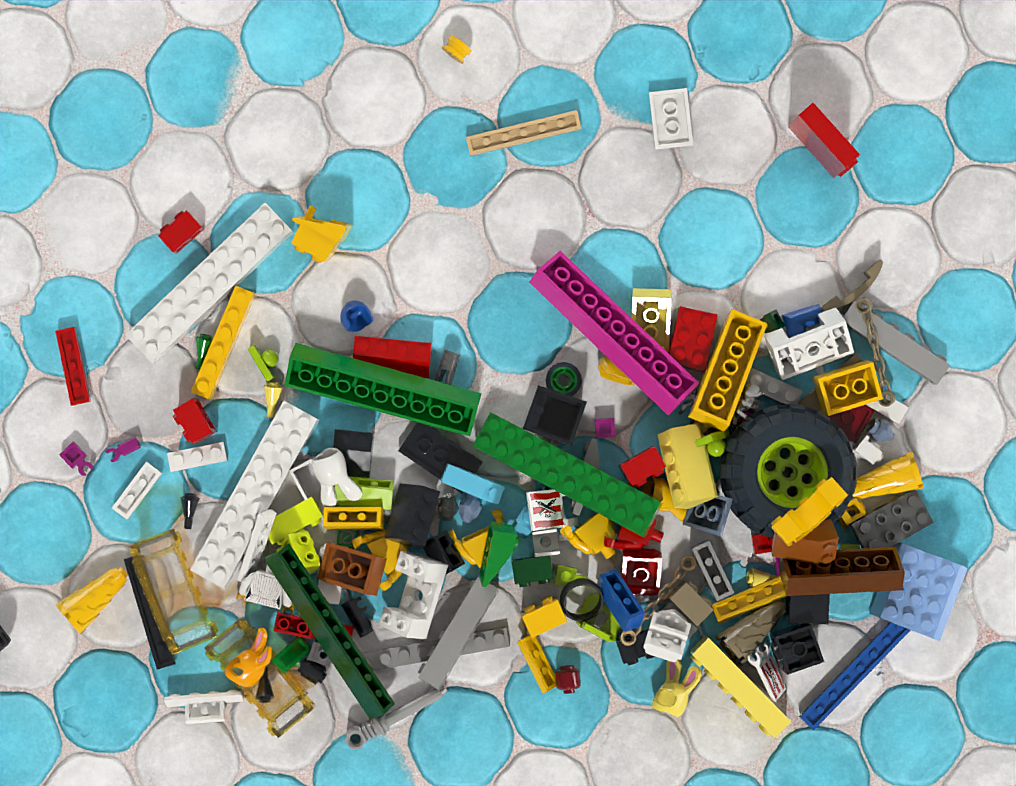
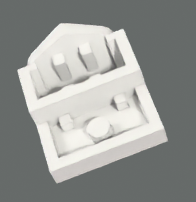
(667, 635)

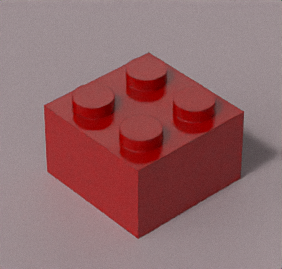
(194, 421)

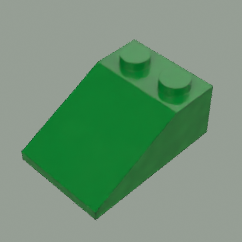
(498, 549)

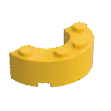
(810, 513)

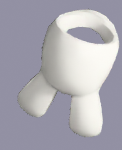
(332, 470)

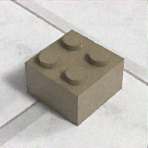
(690, 602)

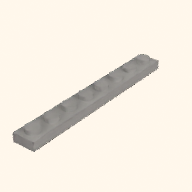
(418, 652)

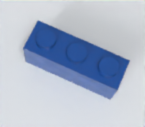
(620, 600)

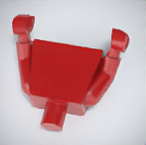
(630, 540)

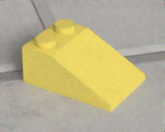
(652, 313)

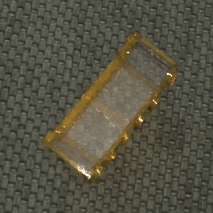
(171, 592)
(290, 696)

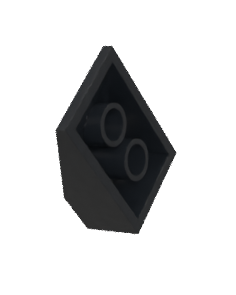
(357, 451)

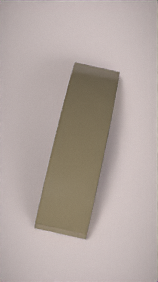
(871, 273)

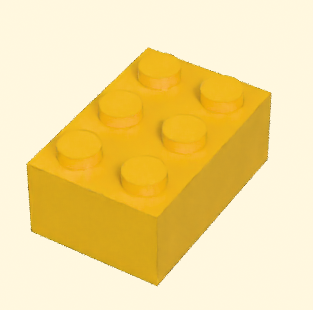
(847, 387)
(543, 616)

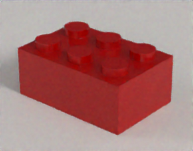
(692, 338)
(642, 466)

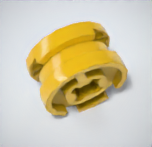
(456, 49)

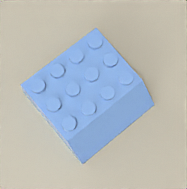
(926, 593)

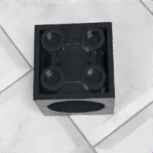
(807, 609)

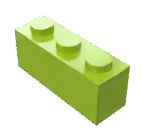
(374, 493)

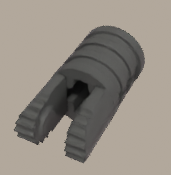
(449, 363)

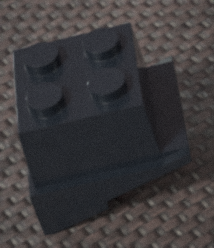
(554, 415)

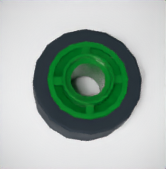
(564, 369)

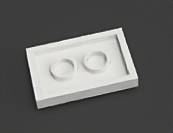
(671, 119)

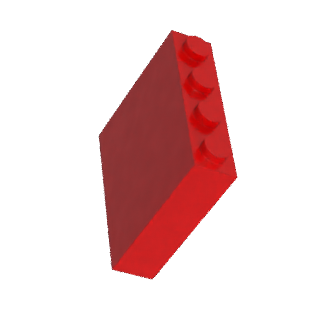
(824, 141)

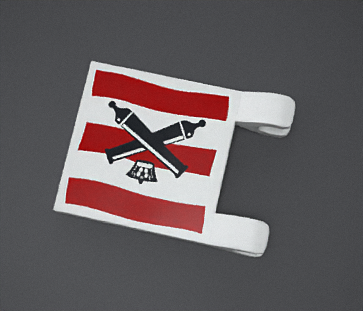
(547, 510)
(768, 672)

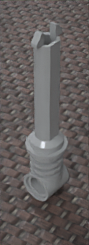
(382, 724)

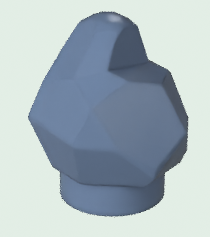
(880, 430)
(469, 508)

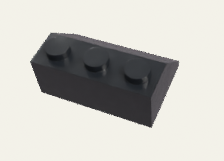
(412, 515)

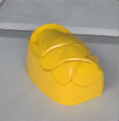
(611, 372)

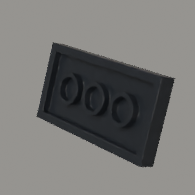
(434, 451)

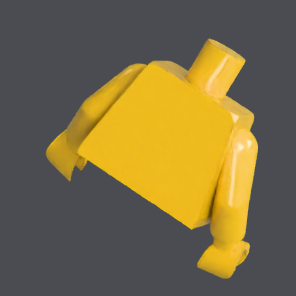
(591, 534)
(473, 545)
(385, 548)

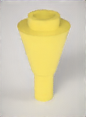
(272, 394)
(757, 577)

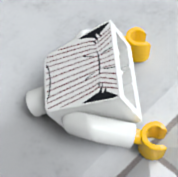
(264, 589)

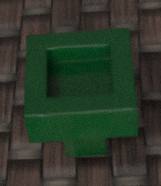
(773, 320)

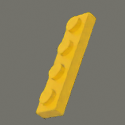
(749, 600)

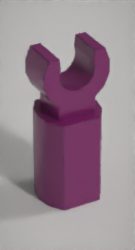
(125, 448)

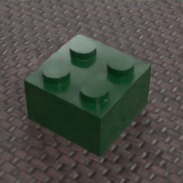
(532, 570)

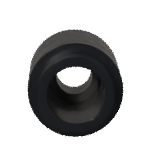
(312, 671)

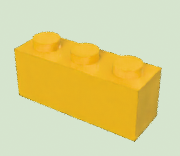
(353, 518)

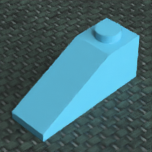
(473, 484)

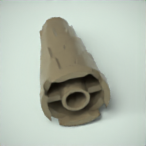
(750, 631)

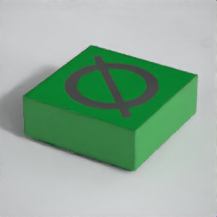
(346, 536)

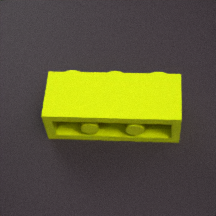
(295, 520)

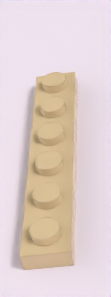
(523, 133)

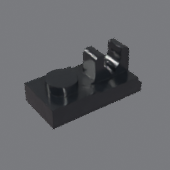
(359, 621)

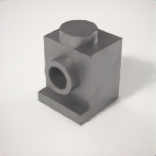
(315, 655)

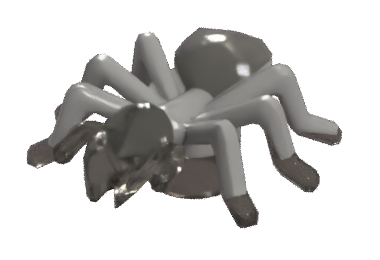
(747, 403)

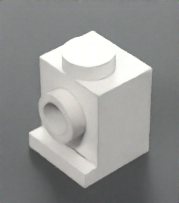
(868, 450)

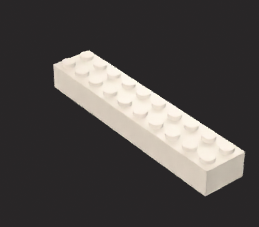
(209, 283)
(254, 493)

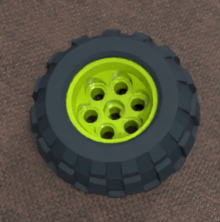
(760, 440)

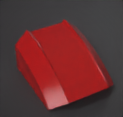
(642, 571)

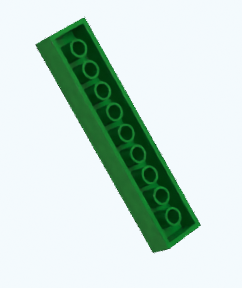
(382, 389)
(567, 474)

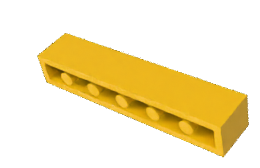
(223, 342)

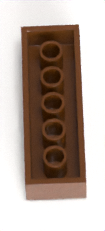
(849, 573)

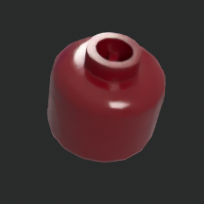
(567, 679)

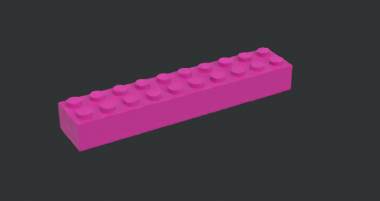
(614, 332)

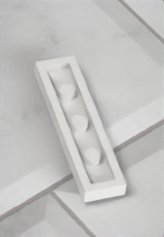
(257, 544)

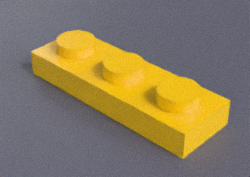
(538, 663)

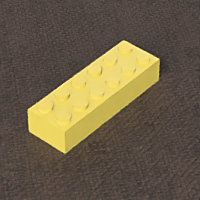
(744, 691)

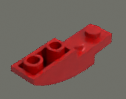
(296, 626)

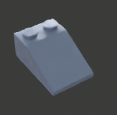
(709, 516)

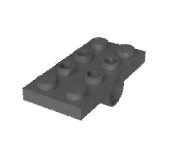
(892, 522)

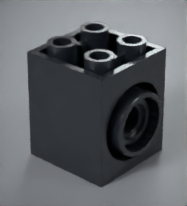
(795, 648)

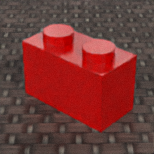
(180, 231)

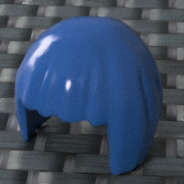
(355, 316)

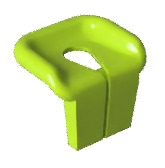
(609, 630)

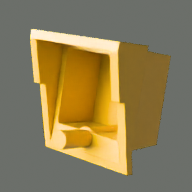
(319, 236)

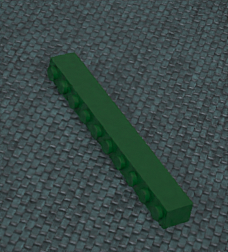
(329, 631)

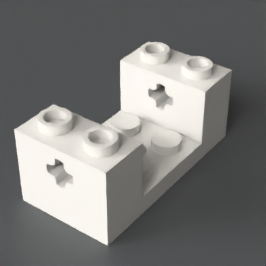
(791, 354)
(415, 615)

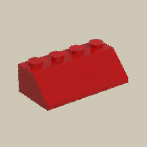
(399, 355)

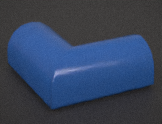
(798, 320)

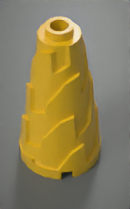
(892, 477)
(85, 604)

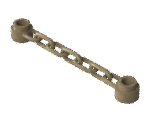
(861, 309)

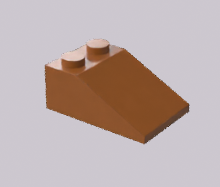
(814, 548)
(352, 569)

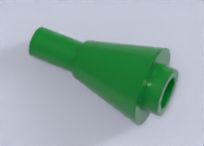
(202, 347)

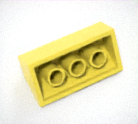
(687, 466)

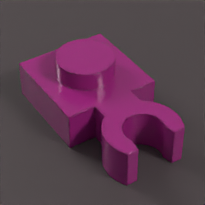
(74, 456)

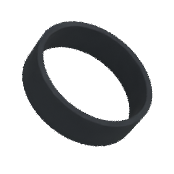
(580, 582)

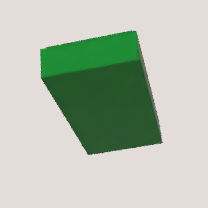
(291, 654)

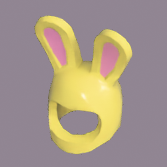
(674, 696)

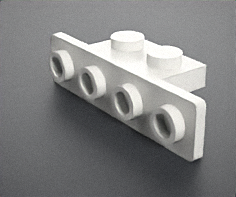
(204, 707)

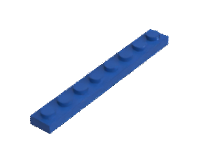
(853, 674)

